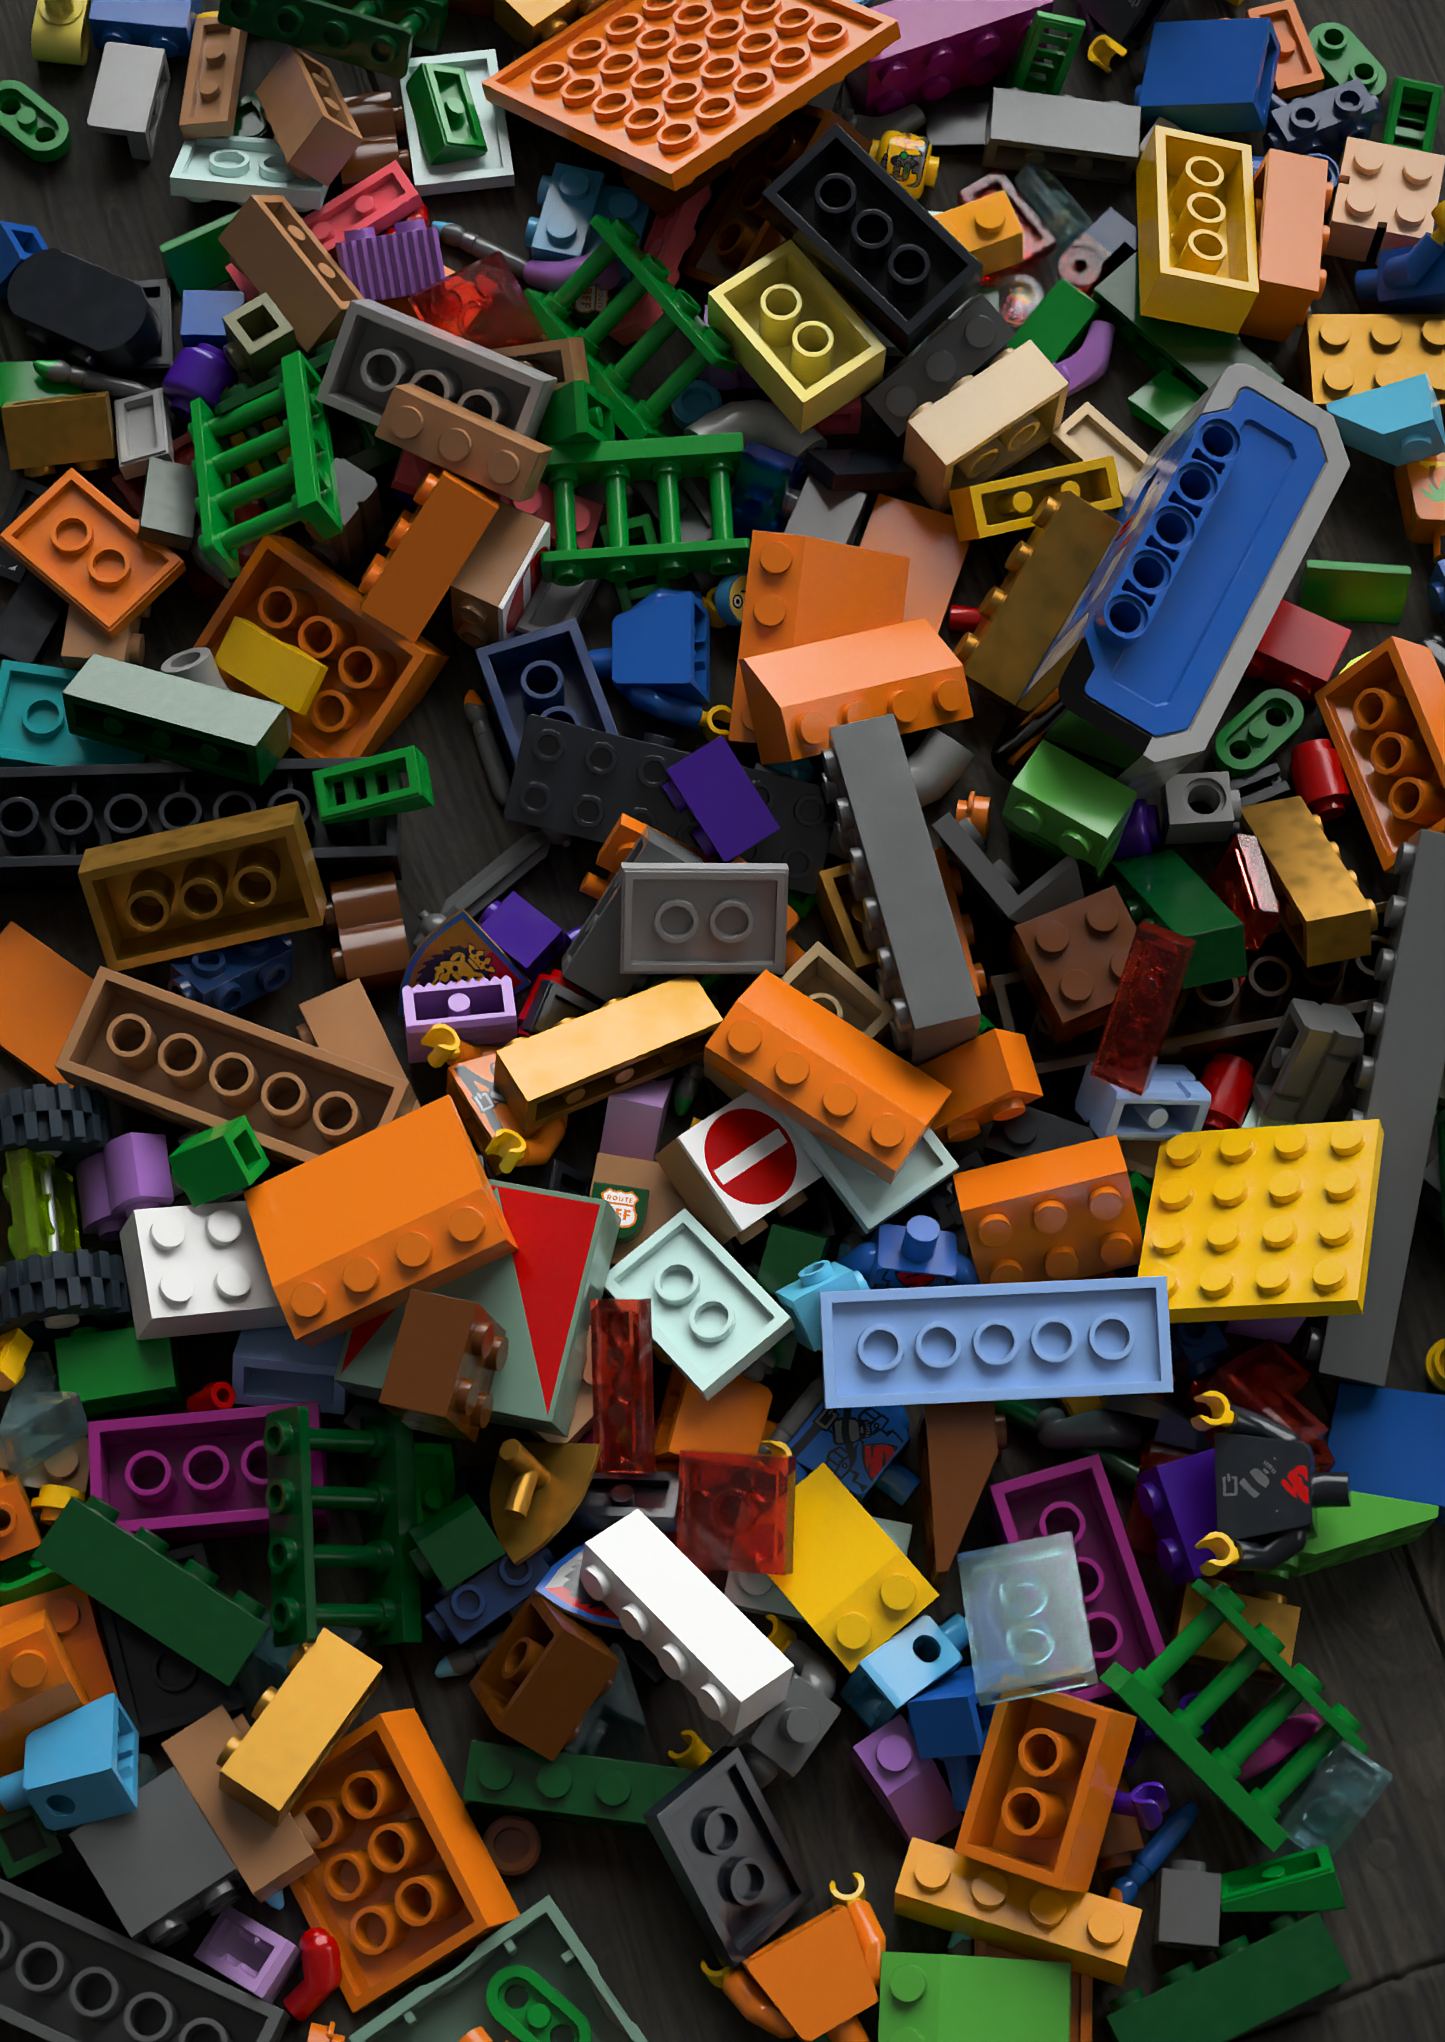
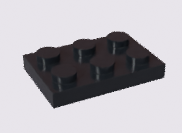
(156, 1683)
(728, 1856)

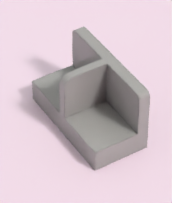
(131, 95)

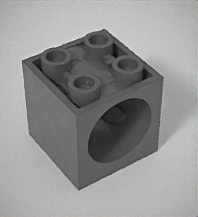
(160, 1863)

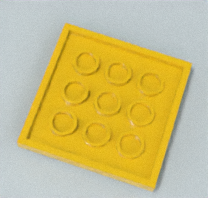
(1264, 1220)

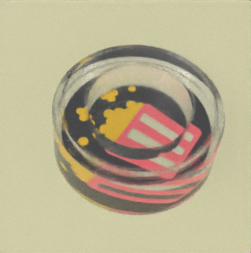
(1018, 298)

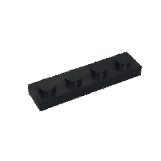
(605, 1502)

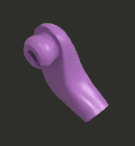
(553, 274)
(1090, 360)

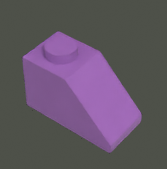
(905, 1784)

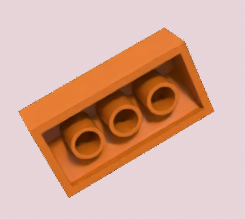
(850, 679)
(1391, 741)
(825, 1075)

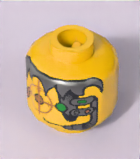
(907, 160)

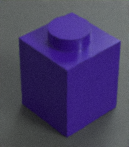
(523, 934)

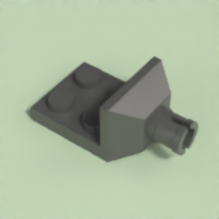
(996, 880)

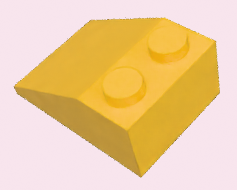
(848, 1572)

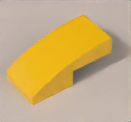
(270, 665)

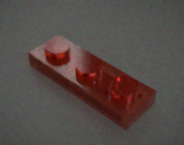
(1142, 1007)
(623, 1384)

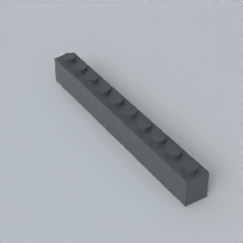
(1402, 1090)

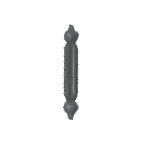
(495, 878)

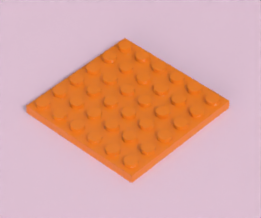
(686, 79)

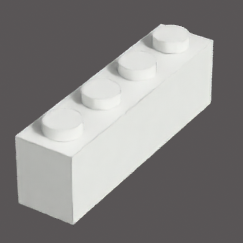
(685, 1622)

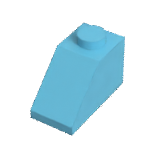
(1392, 421)

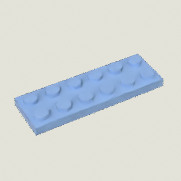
(995, 1342)

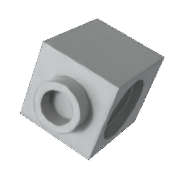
(1186, 826)

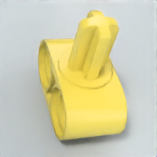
(61, 31)

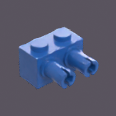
(952, 1728)

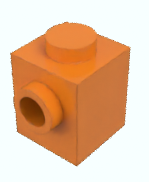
(17, 1520)

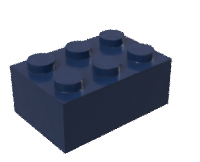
(541, 676)

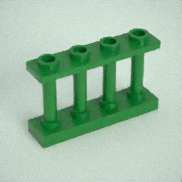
(633, 416)
(654, 459)
(308, 467)
(1183, 1727)

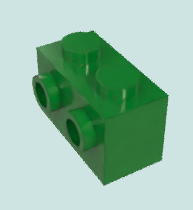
(117, 1370)

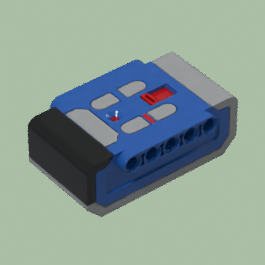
(1183, 585)

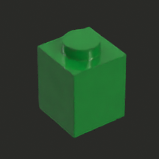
(218, 1161)

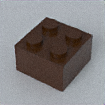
(1075, 961)
(444, 1366)
(544, 1677)

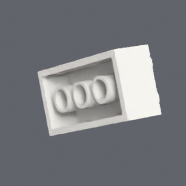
(197, 1271)

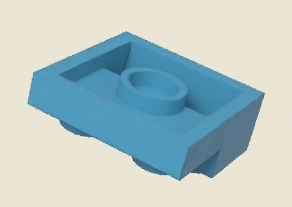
(569, 204)

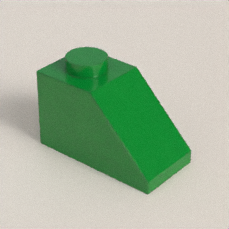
(577, 416)

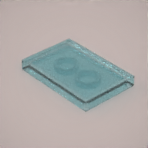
(1026, 1619)

